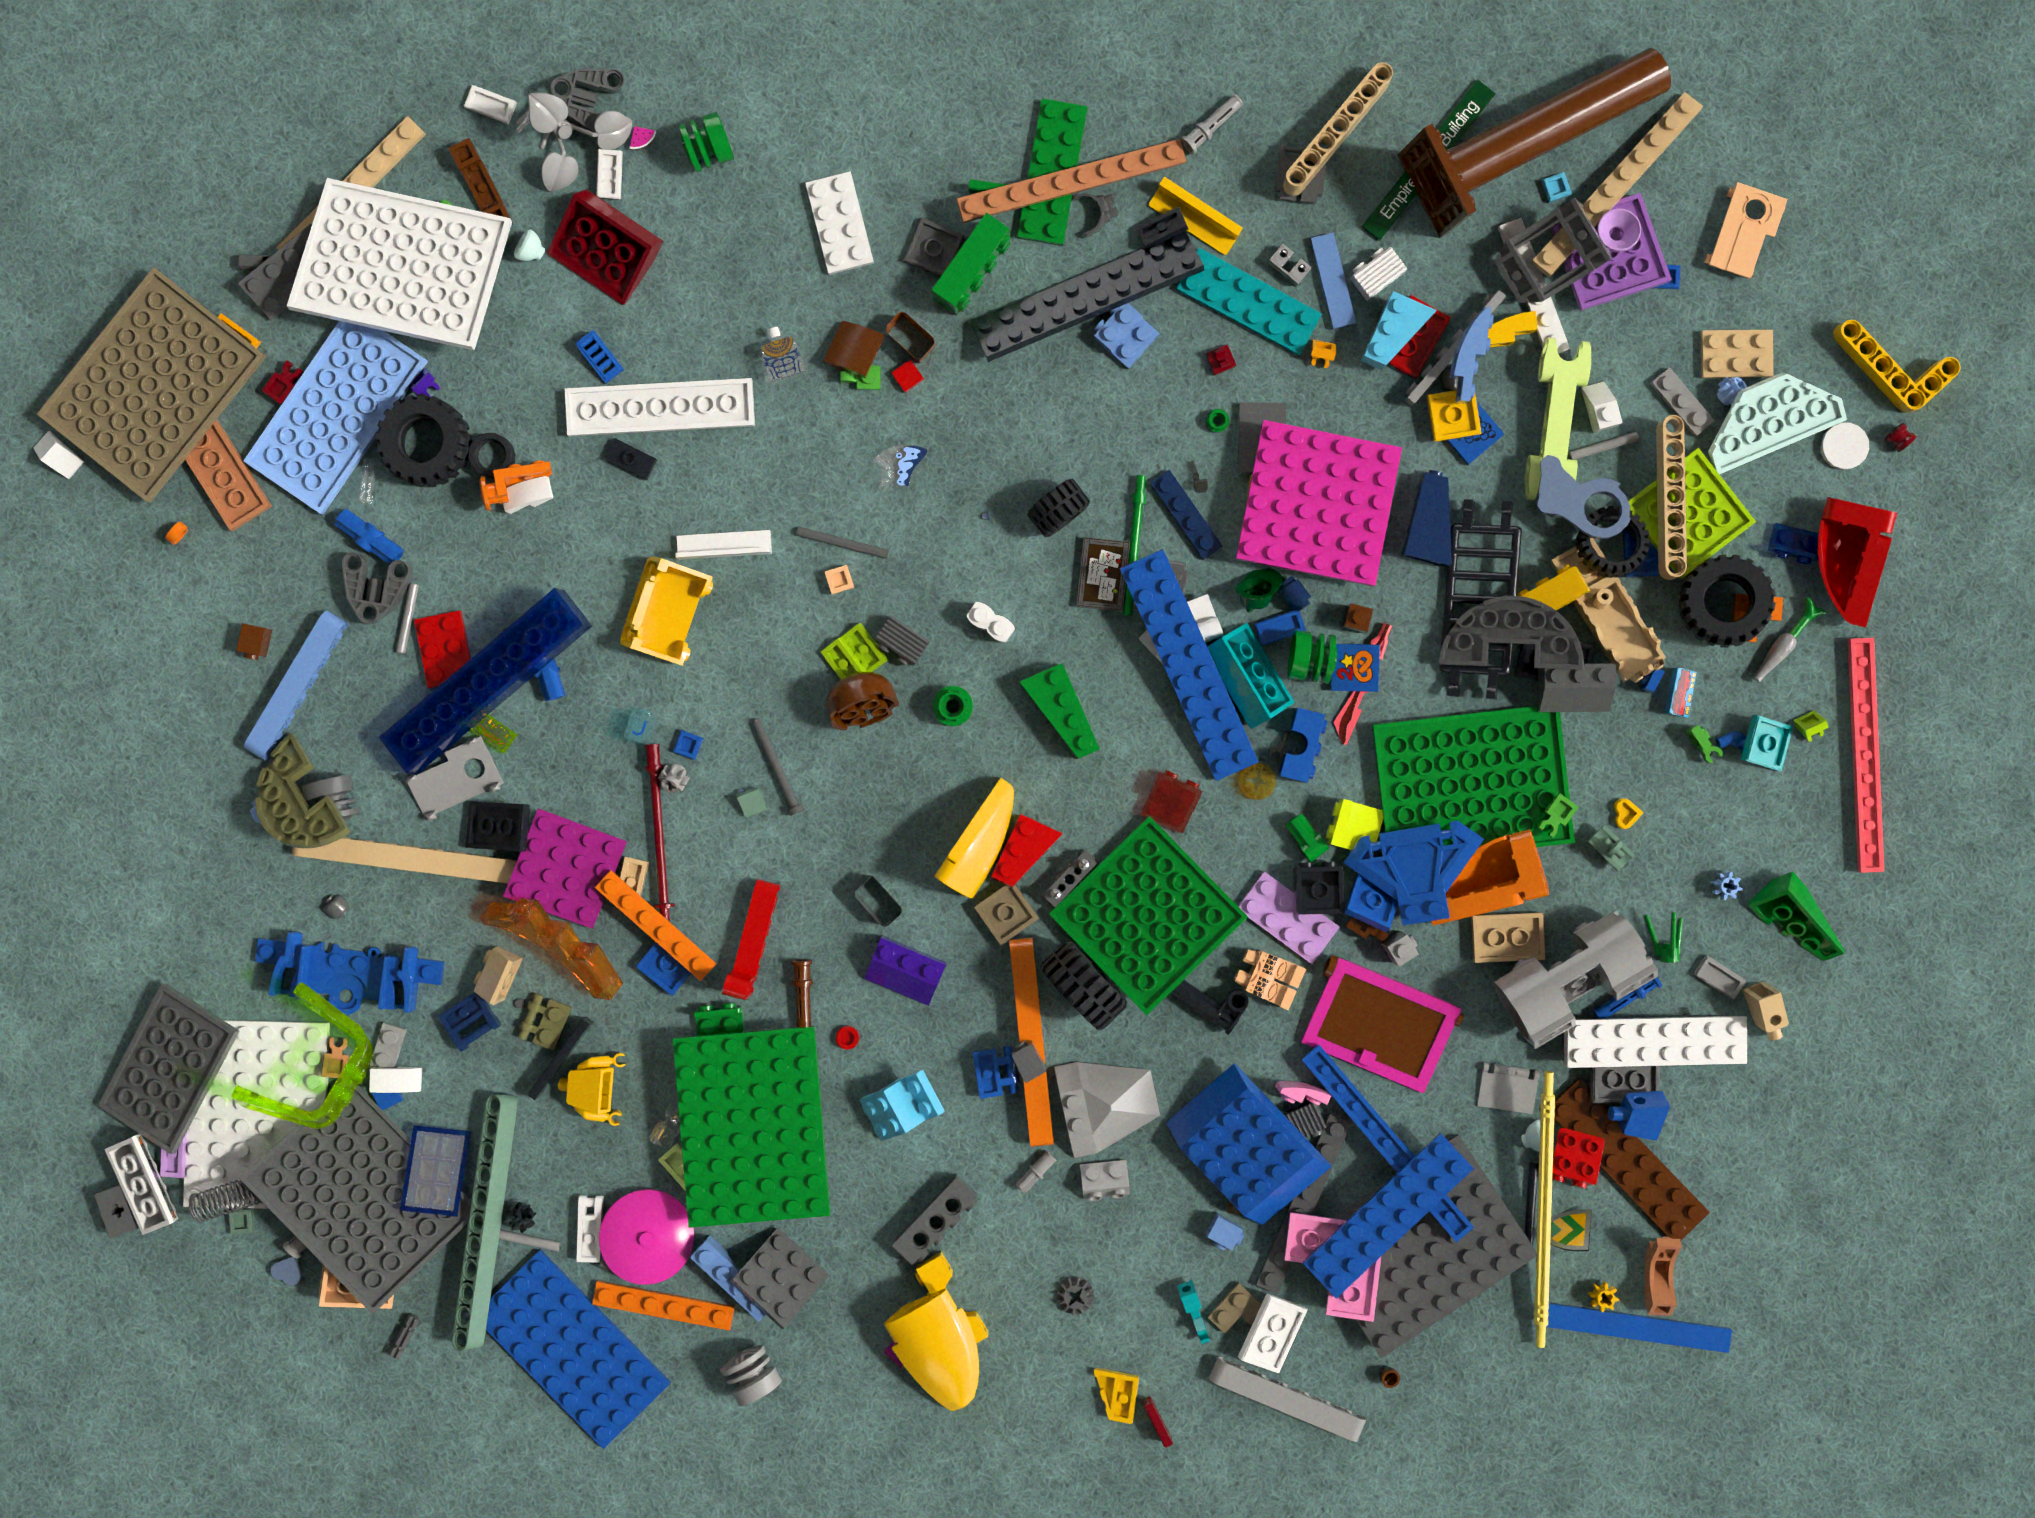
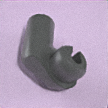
(1448, 383)

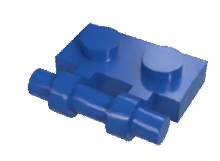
(988, 1072)

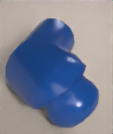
(1733, 738)

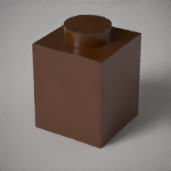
(1357, 618)
(254, 641)

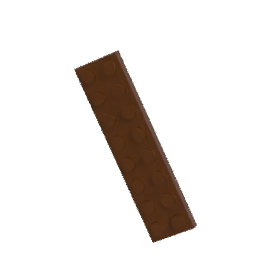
(1631, 1164)

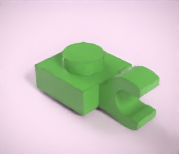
(871, 382)
(1700, 737)

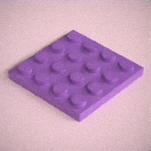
(1627, 271)

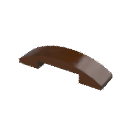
(478, 178)

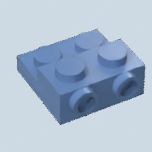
(1125, 334)

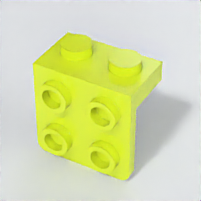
(1352, 823)

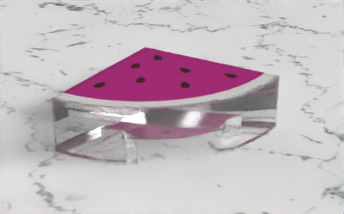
(642, 138)

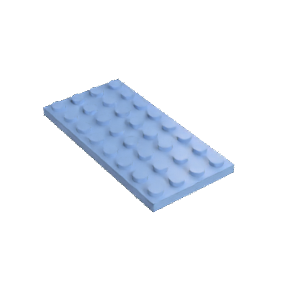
(334, 412)

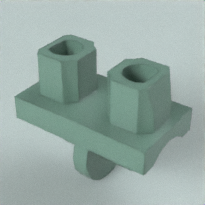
(1611, 848)

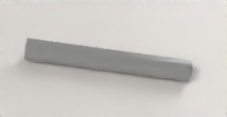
(1603, 446)
(407, 618)
(529, 1240)

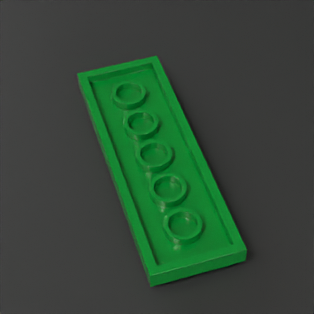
(1054, 149)

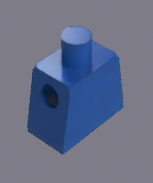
(1641, 1114)

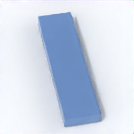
(1333, 281)

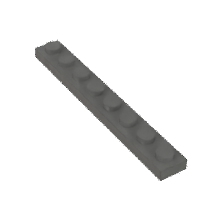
(1328, 1145)

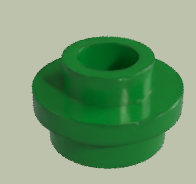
(1217, 413)

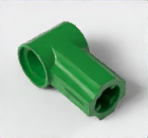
(1309, 841)

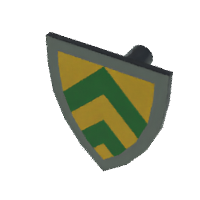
(1571, 1230)

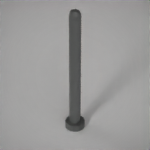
(777, 768)

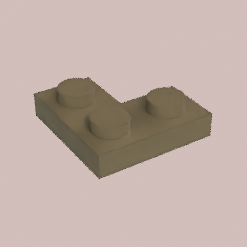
(1235, 1304)

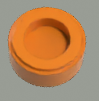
(176, 533)

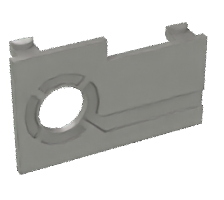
(448, 782)

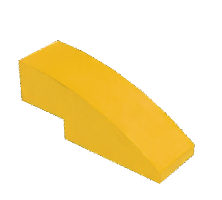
(1504, 331)

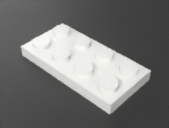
(839, 223)

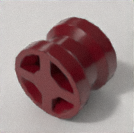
(1900, 437)

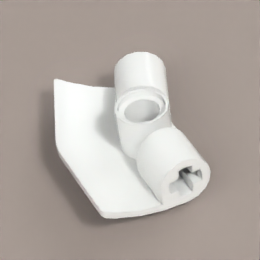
(1205, 619)

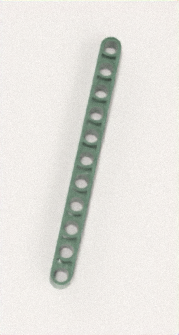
(484, 1222)

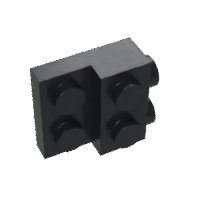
(1319, 889)

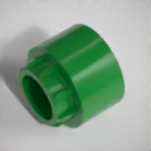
(953, 693)

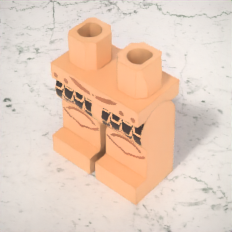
(1263, 974)

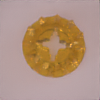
(1248, 787)

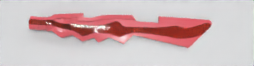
(1350, 713)

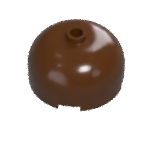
(856, 694)

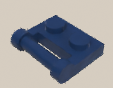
(465, 1014)

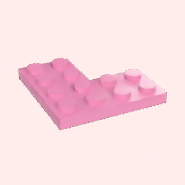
(1304, 1237)

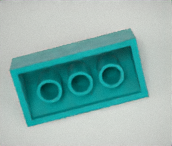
(1249, 676)

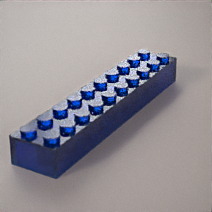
(485, 681)

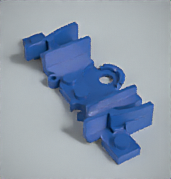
(349, 969)

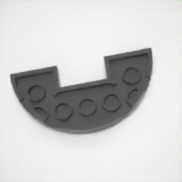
(1513, 622)

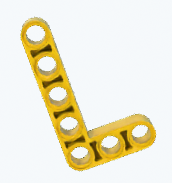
(1892, 370)

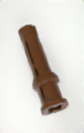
(802, 982)

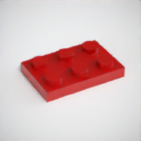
(442, 645)

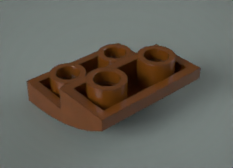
(854, 348)

